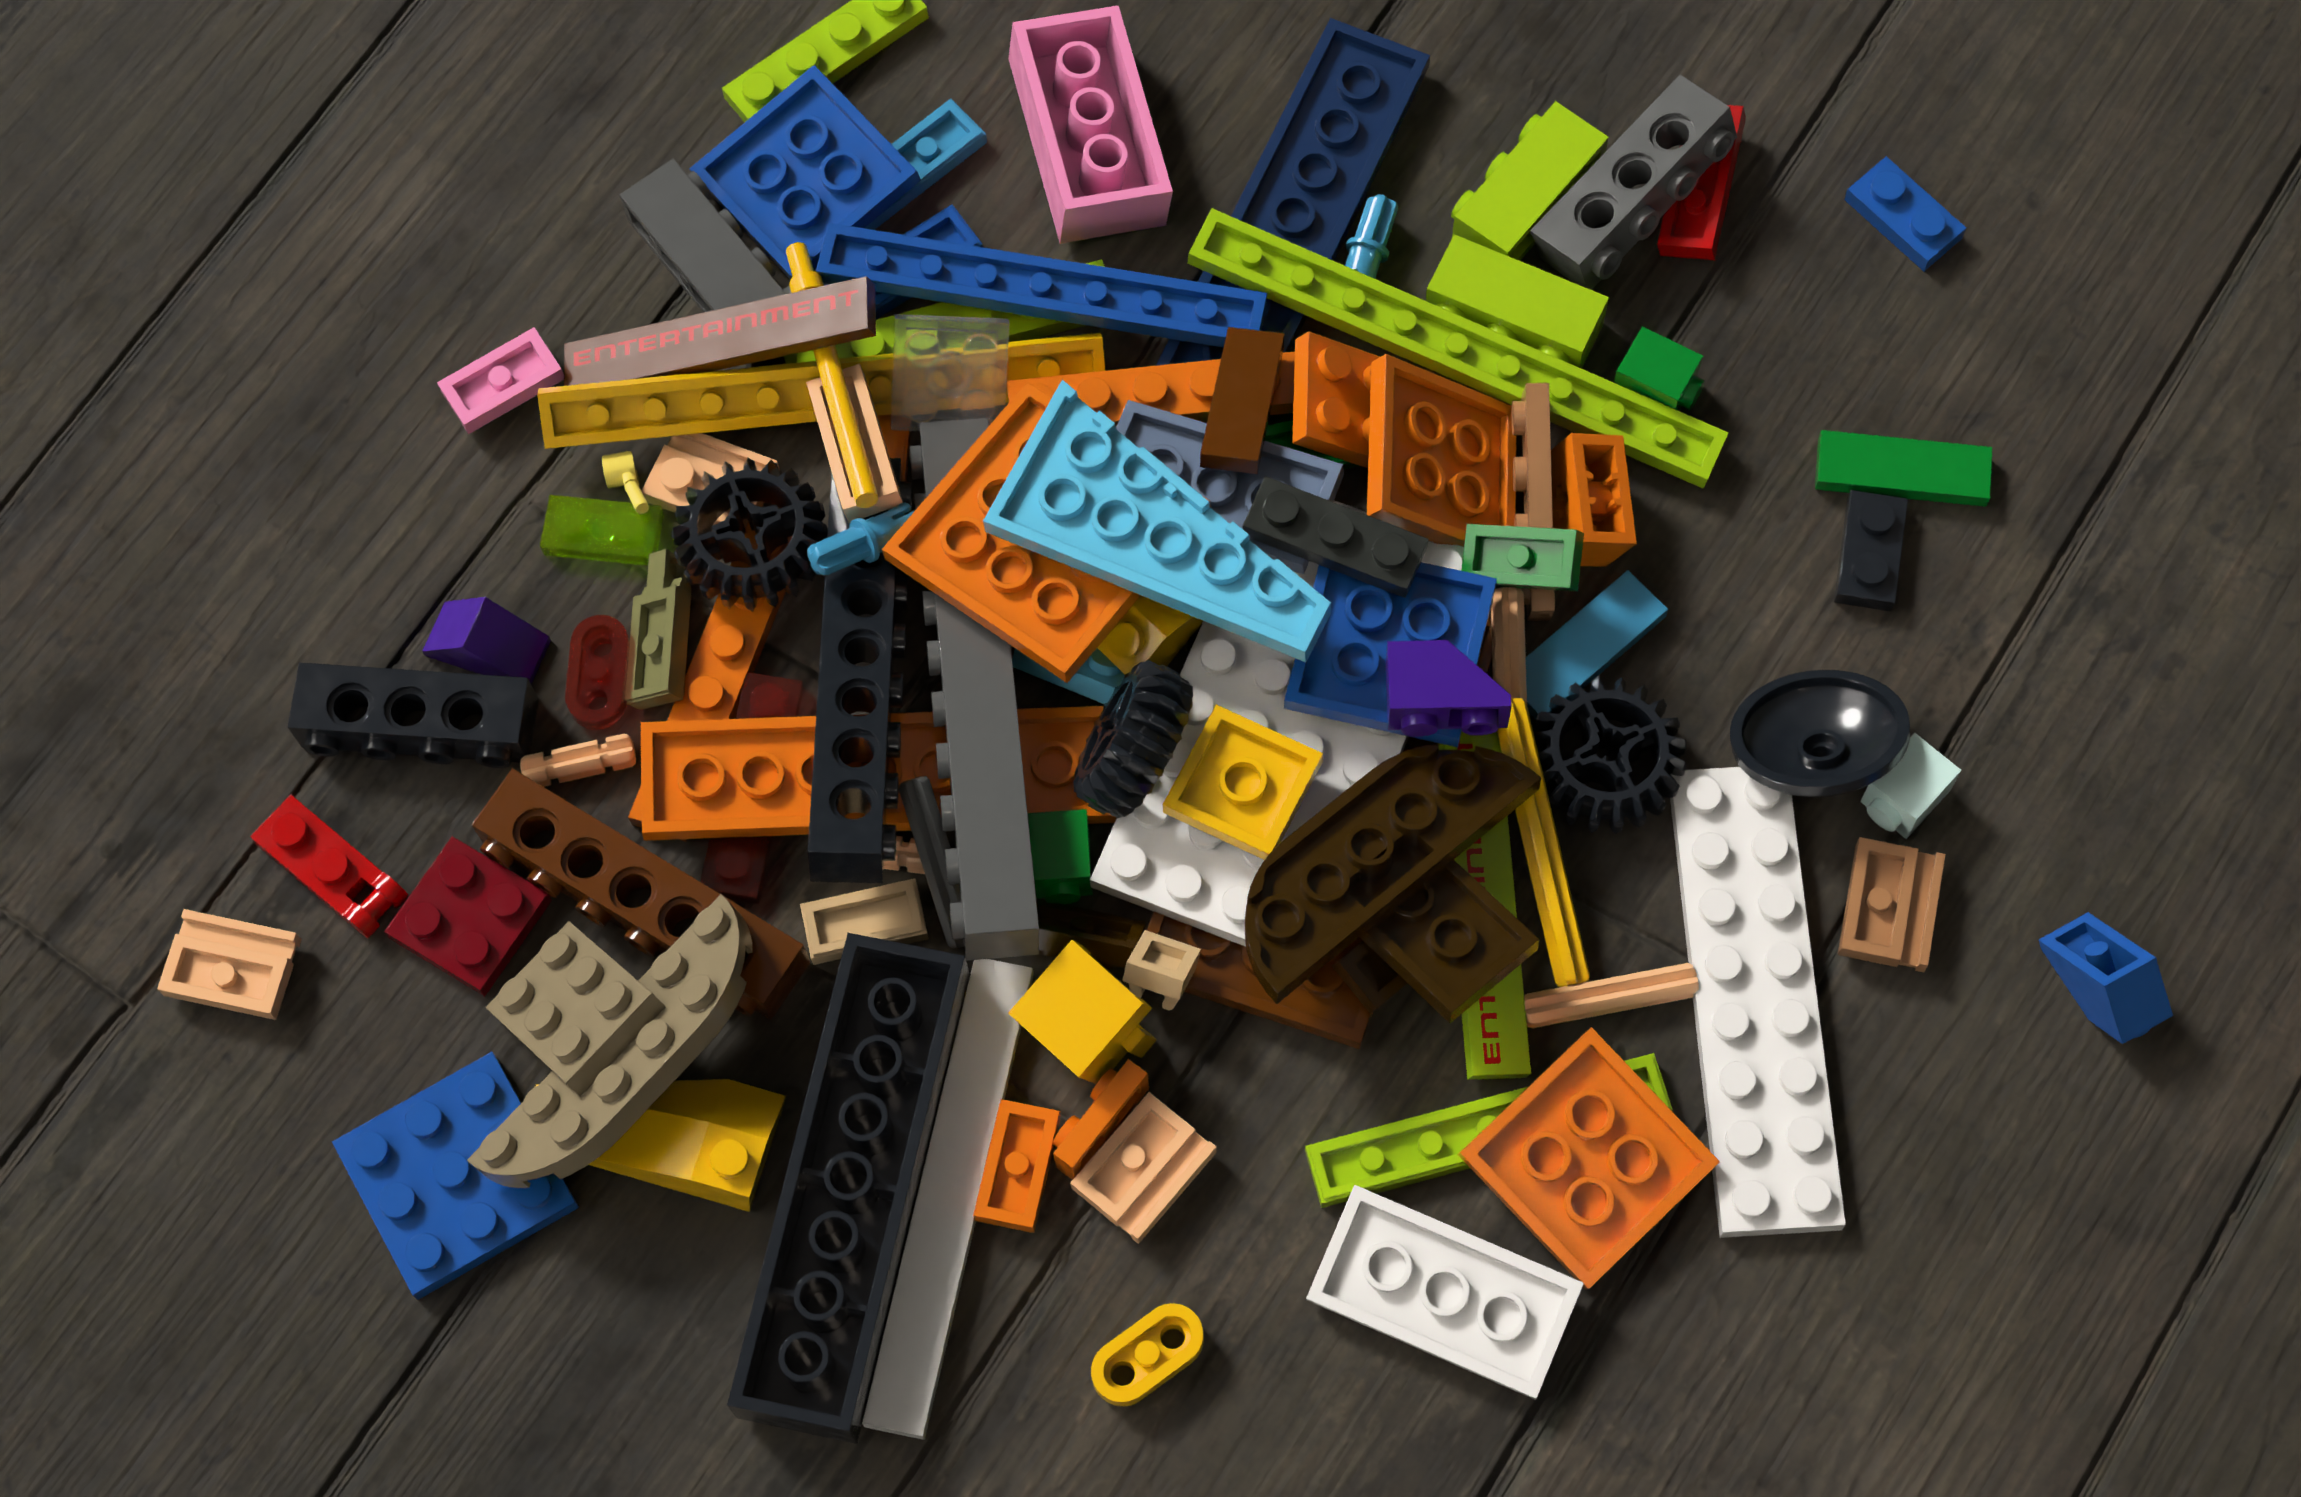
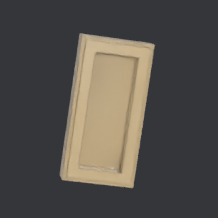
(880, 912)

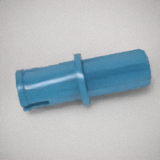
(1370, 241)
(859, 542)

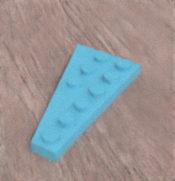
(1133, 522)

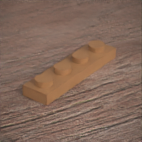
(1533, 477)

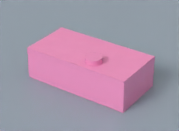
(1089, 124)

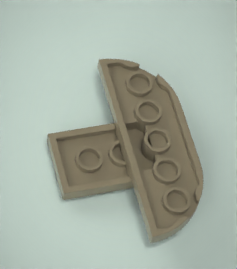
(608, 1040)

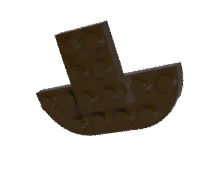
(1387, 873)

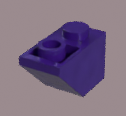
(1441, 688)

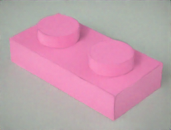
(501, 380)

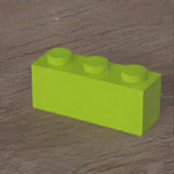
(1528, 181)
(1518, 300)

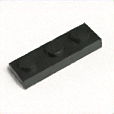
(1335, 536)

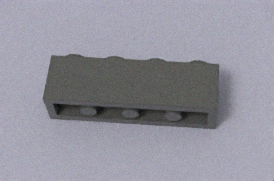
(698, 242)

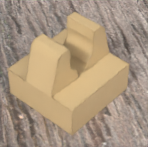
(1161, 967)

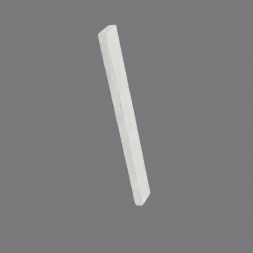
(946, 1202)

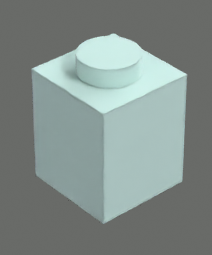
(1911, 788)

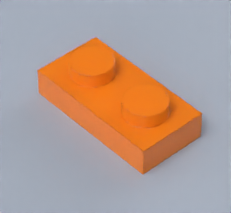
(1114, 1100)
(1017, 1166)

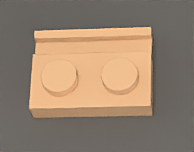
(683, 466)
(229, 964)
(1143, 1167)

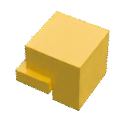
(1084, 1014)

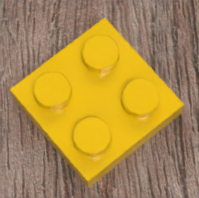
(1242, 782)

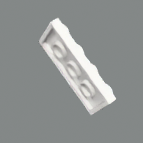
(1445, 1291)

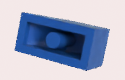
(2108, 977)

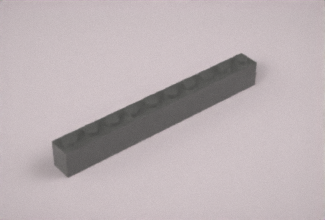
(981, 749)

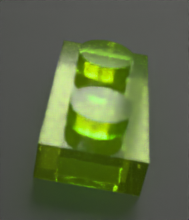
(600, 530)

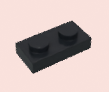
(1871, 550)

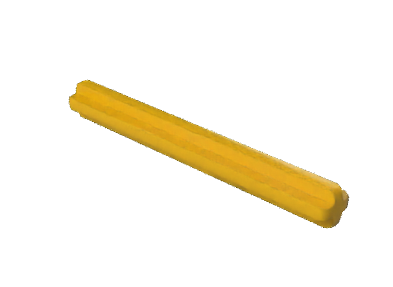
(1545, 857)

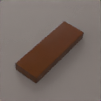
(1242, 400)

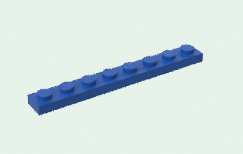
(1039, 286)

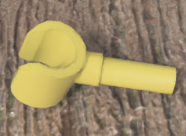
(620, 471)

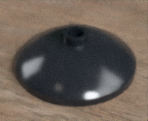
(1820, 733)

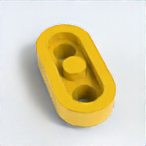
(1146, 1355)

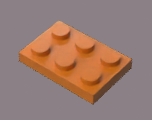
(1332, 398)

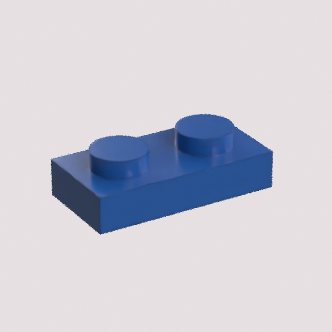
(1905, 213)

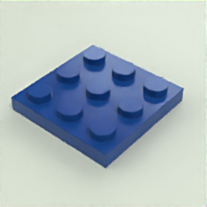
(804, 166)
(1348, 663)
(425, 1194)

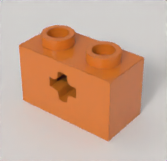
(1593, 495)

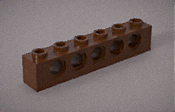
(526, 808)

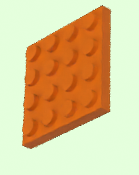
(1015, 593)

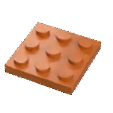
(1437, 454)
(1588, 1158)

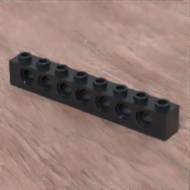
(839, 846)

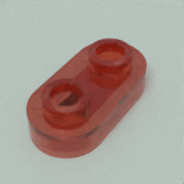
(595, 675)

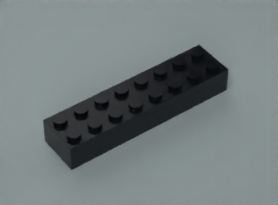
(850, 1189)

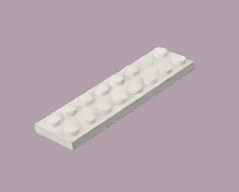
(1755, 1007)

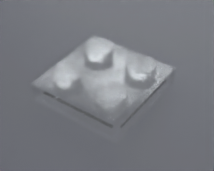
(947, 369)

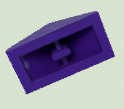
(486, 639)

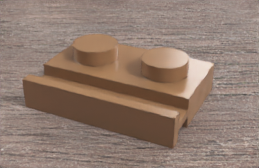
(1891, 904)

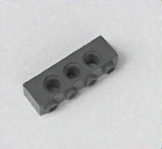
(1640, 156)

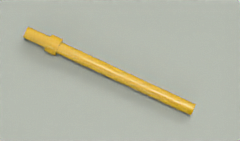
(835, 389)

